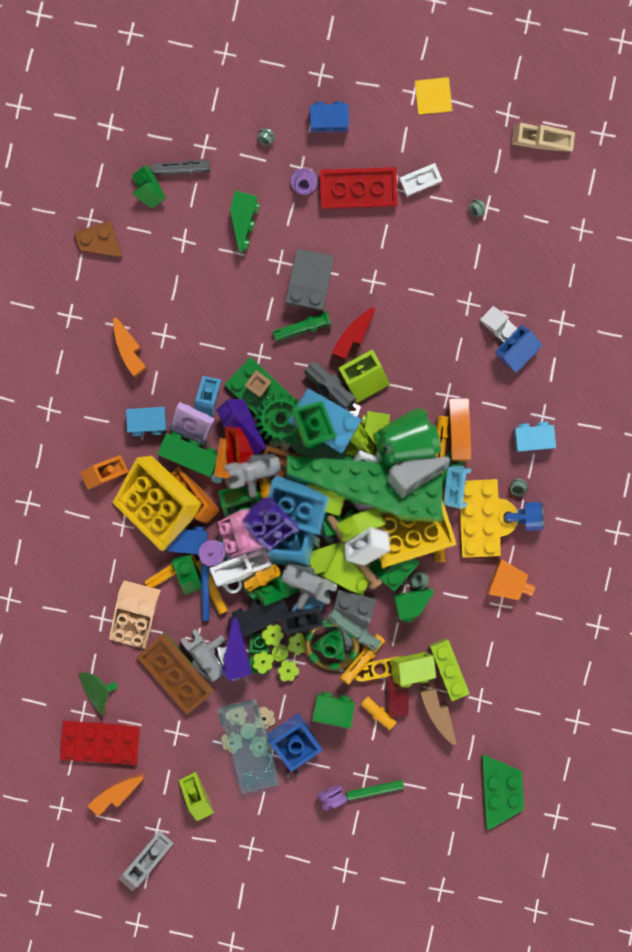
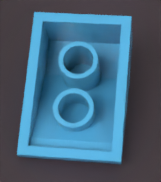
(343, 421)
(299, 503)
(293, 549)

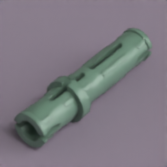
(357, 632)

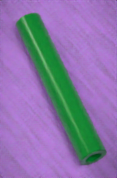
(375, 790)

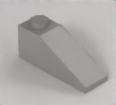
(415, 473)
(145, 861)

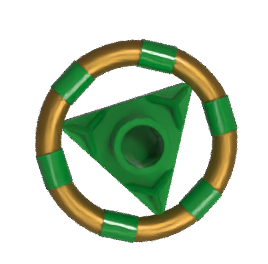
(331, 646)

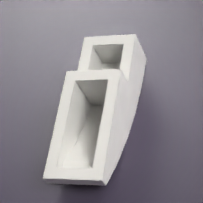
(240, 567)

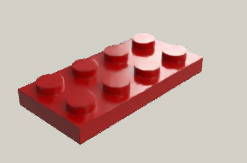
(358, 188)
(100, 742)

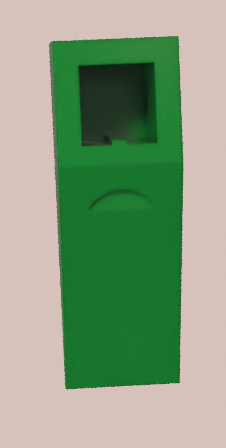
(242, 213)

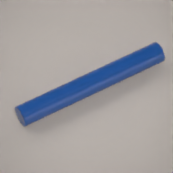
(205, 592)

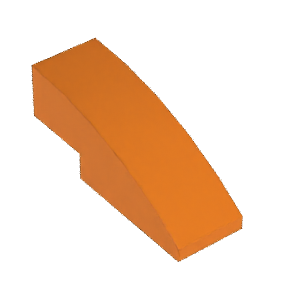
(128, 348)
(460, 429)
(115, 793)

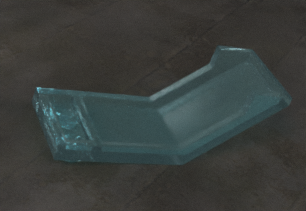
(249, 745)

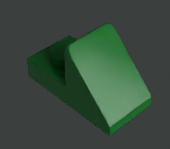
(148, 187)
(186, 574)
(275, 591)

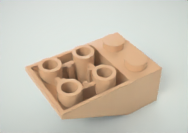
(134, 614)

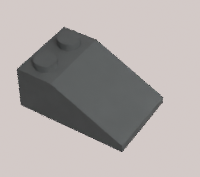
(309, 280)
(355, 608)

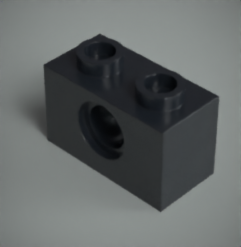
(302, 620)

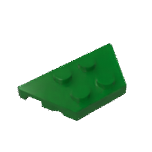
(501, 791)

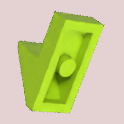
(360, 441)

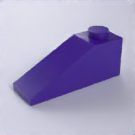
(236, 414)
(236, 658)

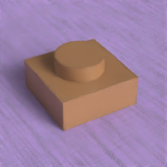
(258, 383)

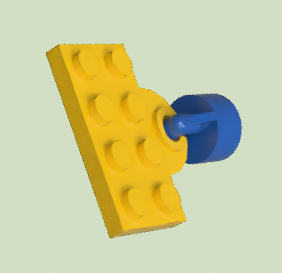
(490, 518)

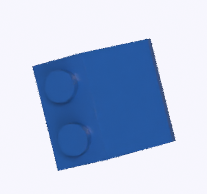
(294, 742)

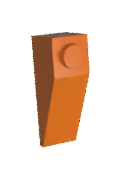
(208, 508)

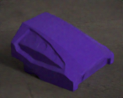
(269, 523)

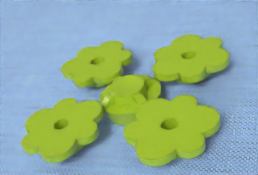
(279, 653)

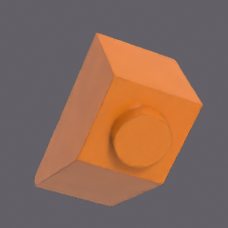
(104, 472)

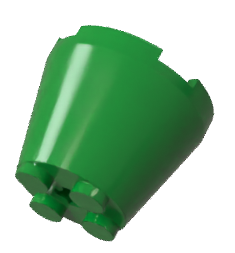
(407, 439)

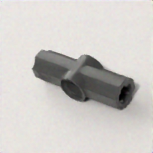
(330, 385)

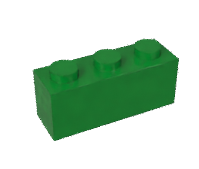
(188, 454)

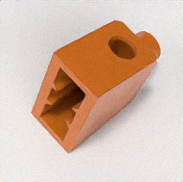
(509, 582)

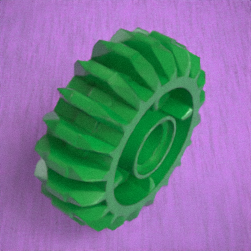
(268, 421)

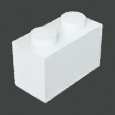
(367, 546)

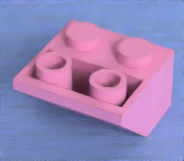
(237, 536)

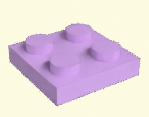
(191, 423)

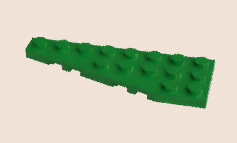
(368, 485)

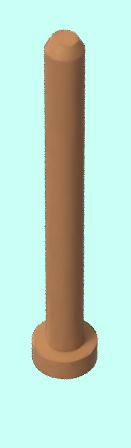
(365, 569)

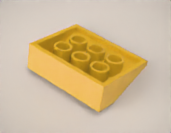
(156, 501)
(415, 538)

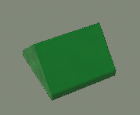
(313, 424)

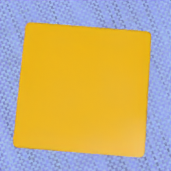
(433, 95)

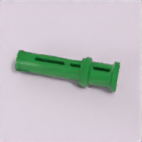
(310, 324)

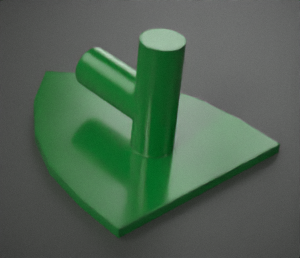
(96, 690)

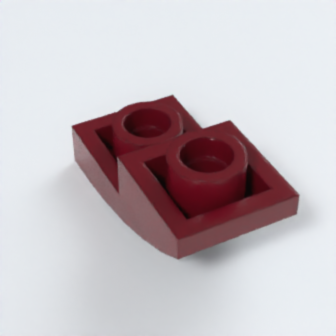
(398, 699)

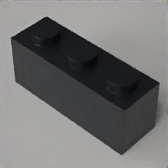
(259, 615)

